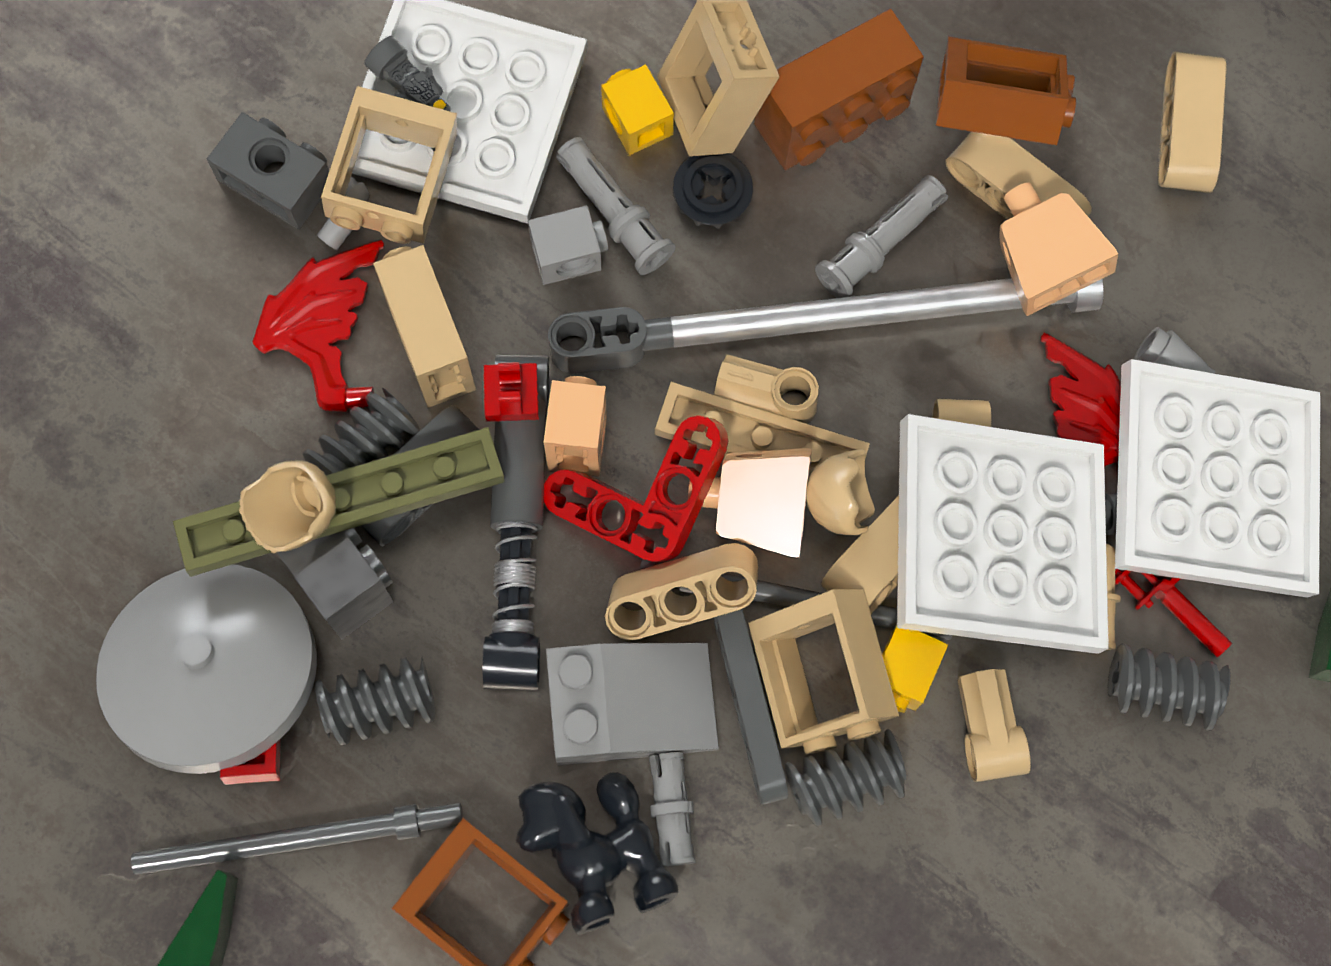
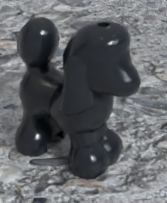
(593, 861)

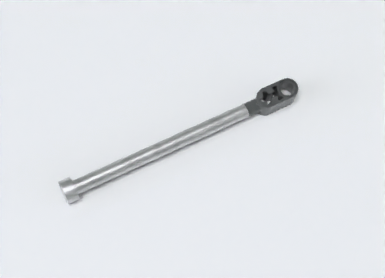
(777, 320)

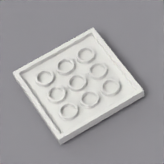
(509, 100)
(1218, 479)
(1001, 535)

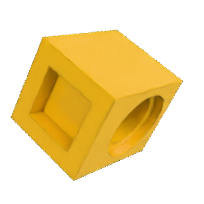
(637, 108)
(911, 665)

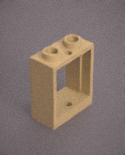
(748, 75)
(401, 120)
(425, 324)
(786, 680)

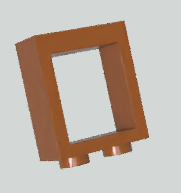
(1005, 91)
(444, 866)

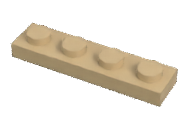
(749, 427)

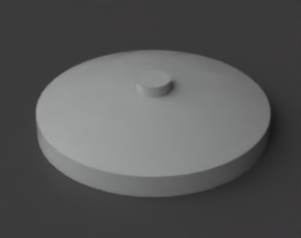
(206, 669)

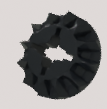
(716, 170)

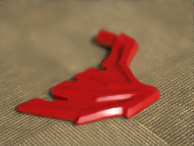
(314, 315)
(1089, 403)

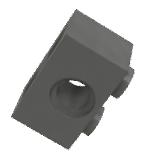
(252, 146)

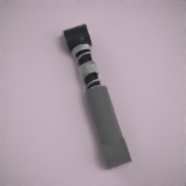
(517, 510)

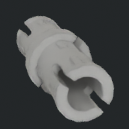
(672, 809)

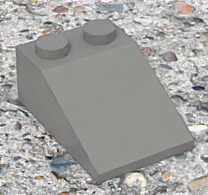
(630, 701)

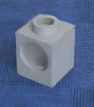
(567, 244)

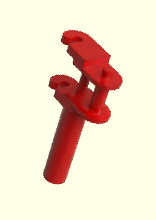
(1179, 606)

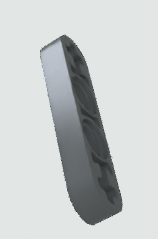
(751, 707)

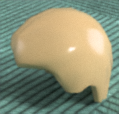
(839, 493)
(288, 505)

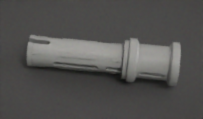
(627, 221)
(867, 249)

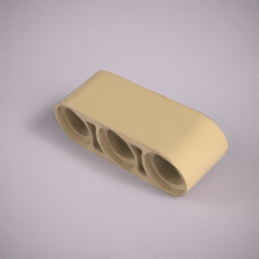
(1192, 122)
(997, 164)
(870, 560)
(665, 609)

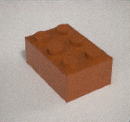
(840, 90)

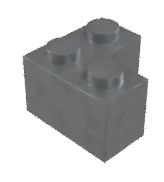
(340, 580)

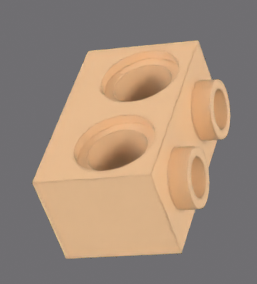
(576, 425)

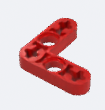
(658, 506)

